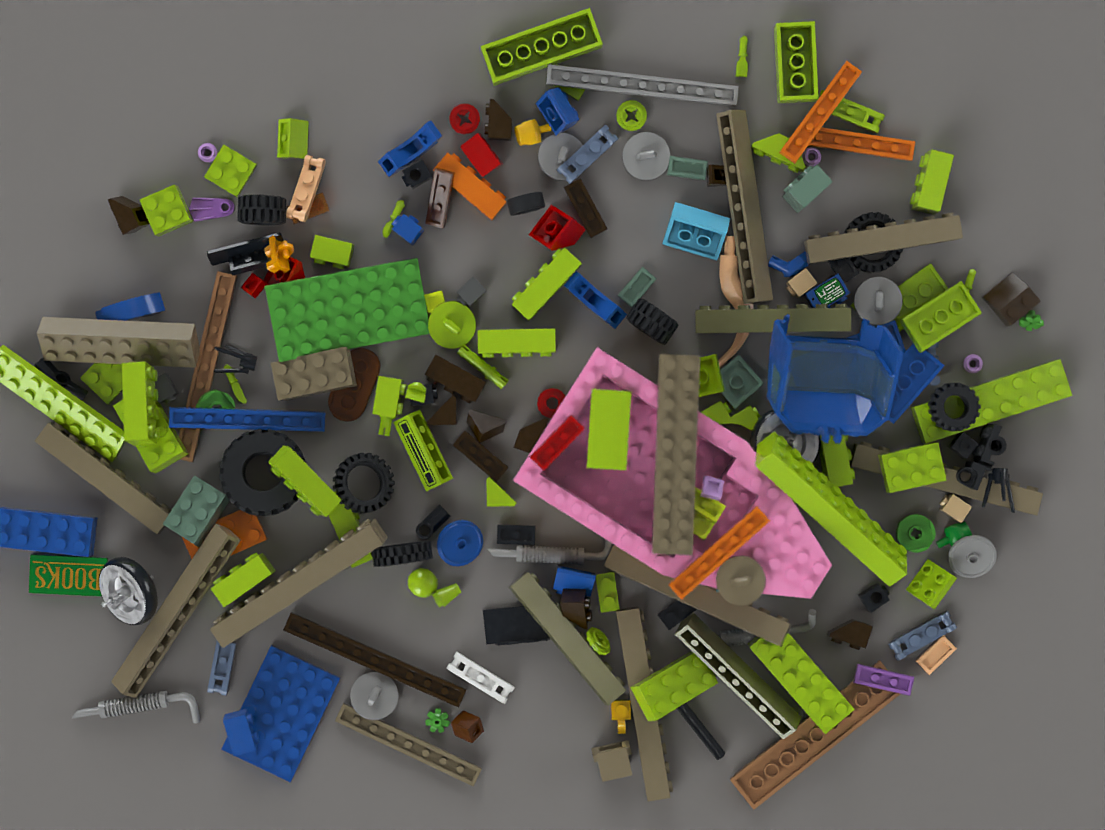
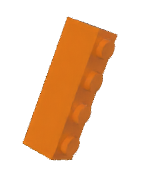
(472, 188)

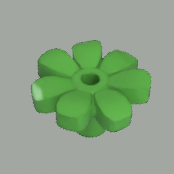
(1031, 320)
(437, 716)

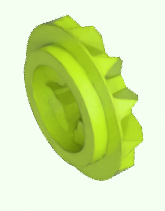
(630, 106)
(598, 641)

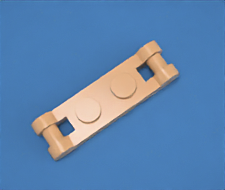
(306, 188)

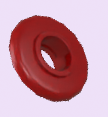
(542, 401)

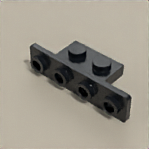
(244, 255)

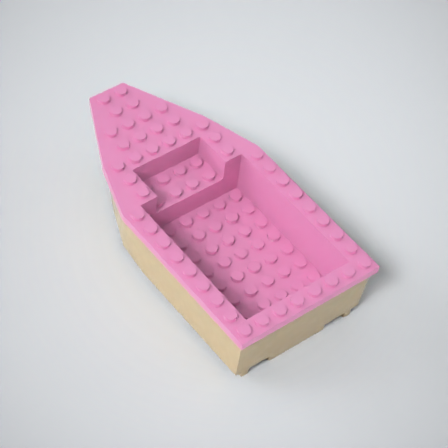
(621, 501)

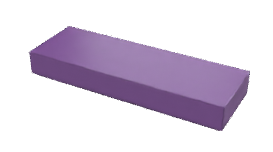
(883, 679)

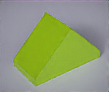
(497, 496)

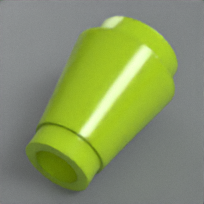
(446, 594)

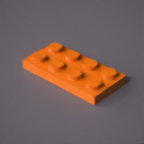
(243, 525)

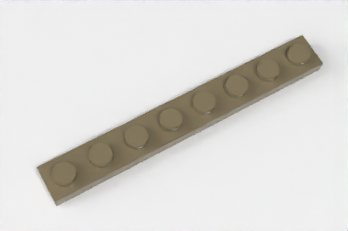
(409, 745)

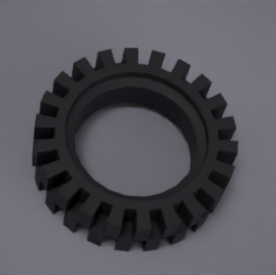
(873, 265)
(385, 483)
(402, 553)

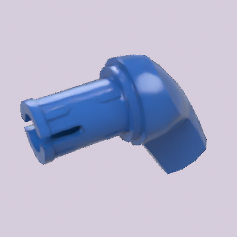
(791, 267)

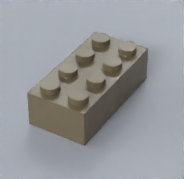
(314, 374)

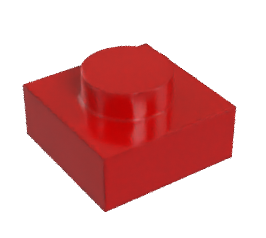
(253, 285)

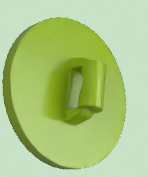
(451, 324)

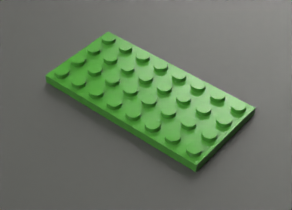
(347, 309)

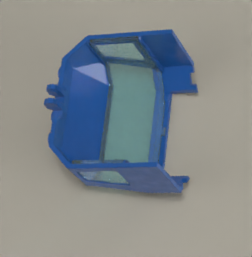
(833, 382)

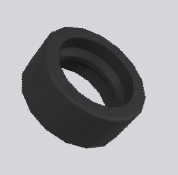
(525, 203)

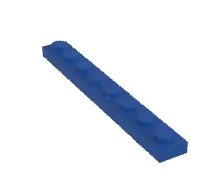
(246, 419)

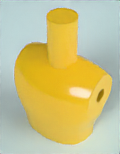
(530, 132)

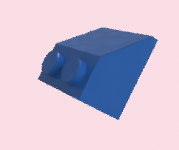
(557, 110)
(573, 579)

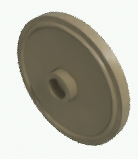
(740, 580)

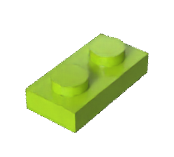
(607, 592)

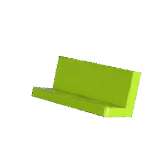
(292, 138)

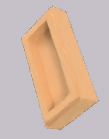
(936, 654)

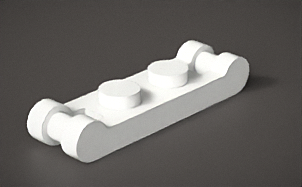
(480, 677)

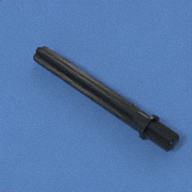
(701, 731)

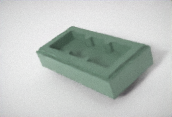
(687, 168)
(637, 287)

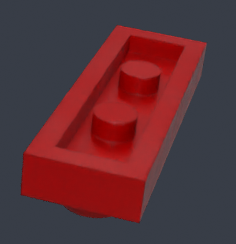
(557, 442)

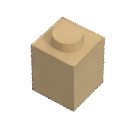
(800, 283)
(954, 507)

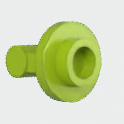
(416, 392)

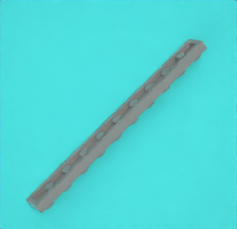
(642, 85)

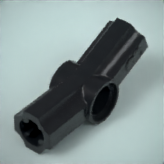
(61, 378)

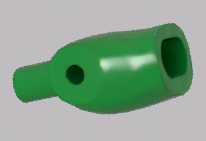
(954, 533)

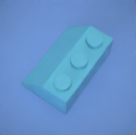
(696, 231)

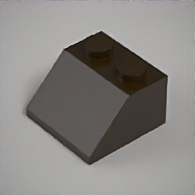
(1011, 299)

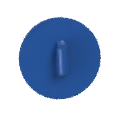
(459, 543)

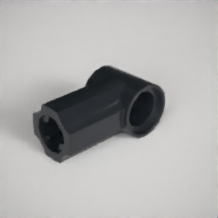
(434, 521)

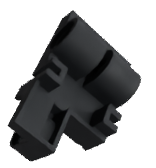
(982, 454)

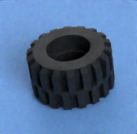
(261, 210)
(652, 321)
(970, 407)

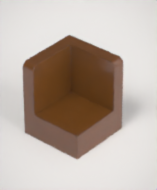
(467, 726)

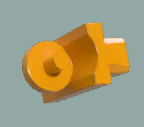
(279, 253)

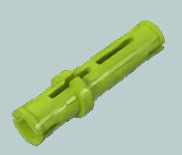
(487, 370)

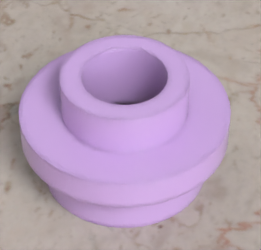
(811, 150)
(201, 152)
(978, 361)

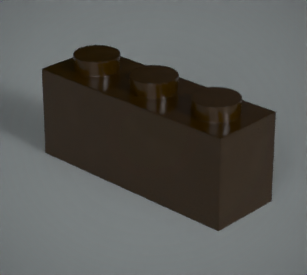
(455, 379)

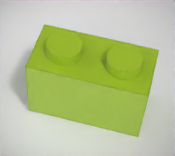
(331, 251)

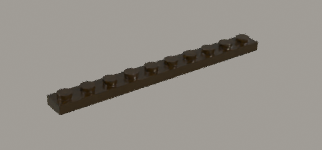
(374, 659)

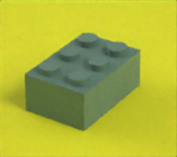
(810, 185)
(196, 511)

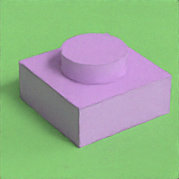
(712, 488)

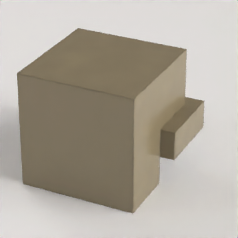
(613, 760)

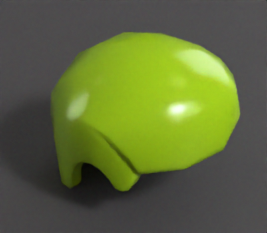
(422, 582)

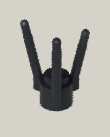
(247, 361)
(1000, 477)

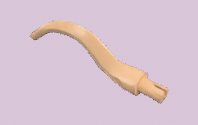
(732, 290)

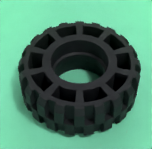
(234, 479)

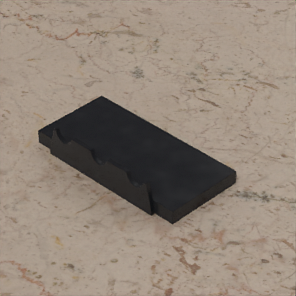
(512, 626)

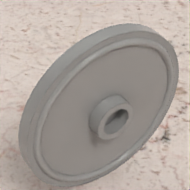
(555, 152)
(646, 156)
(878, 300)
(972, 556)
(374, 696)

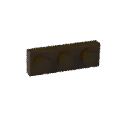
(585, 208)
(480, 456)

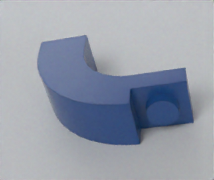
(411, 149)
(595, 300)
(133, 308)

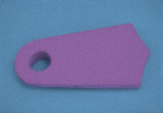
(209, 208)

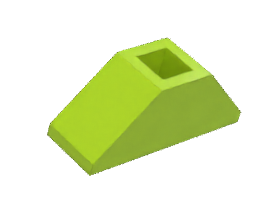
(771, 147)

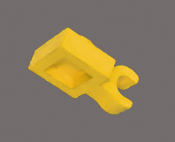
(621, 711)

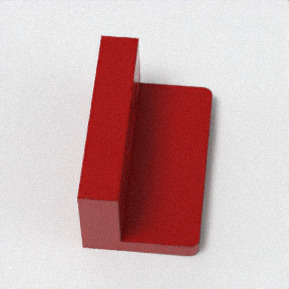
(481, 154)

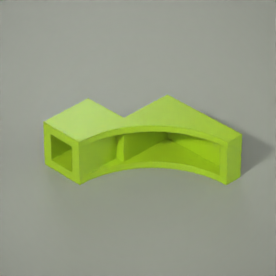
(719, 413)

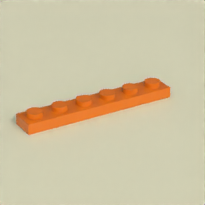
(820, 112)
(864, 144)
(719, 552)

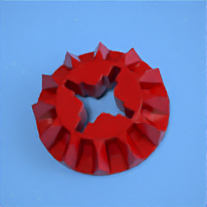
(455, 120)

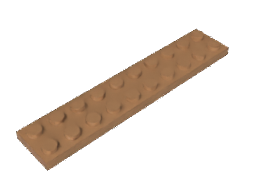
(807, 744)

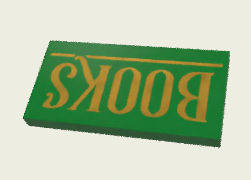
(65, 575)

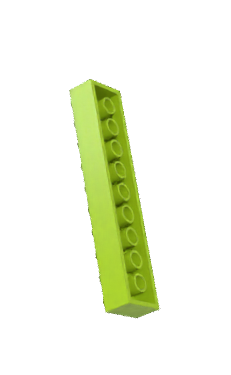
(831, 508)

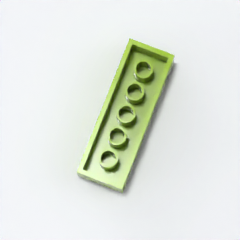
(541, 46)
(803, 681)

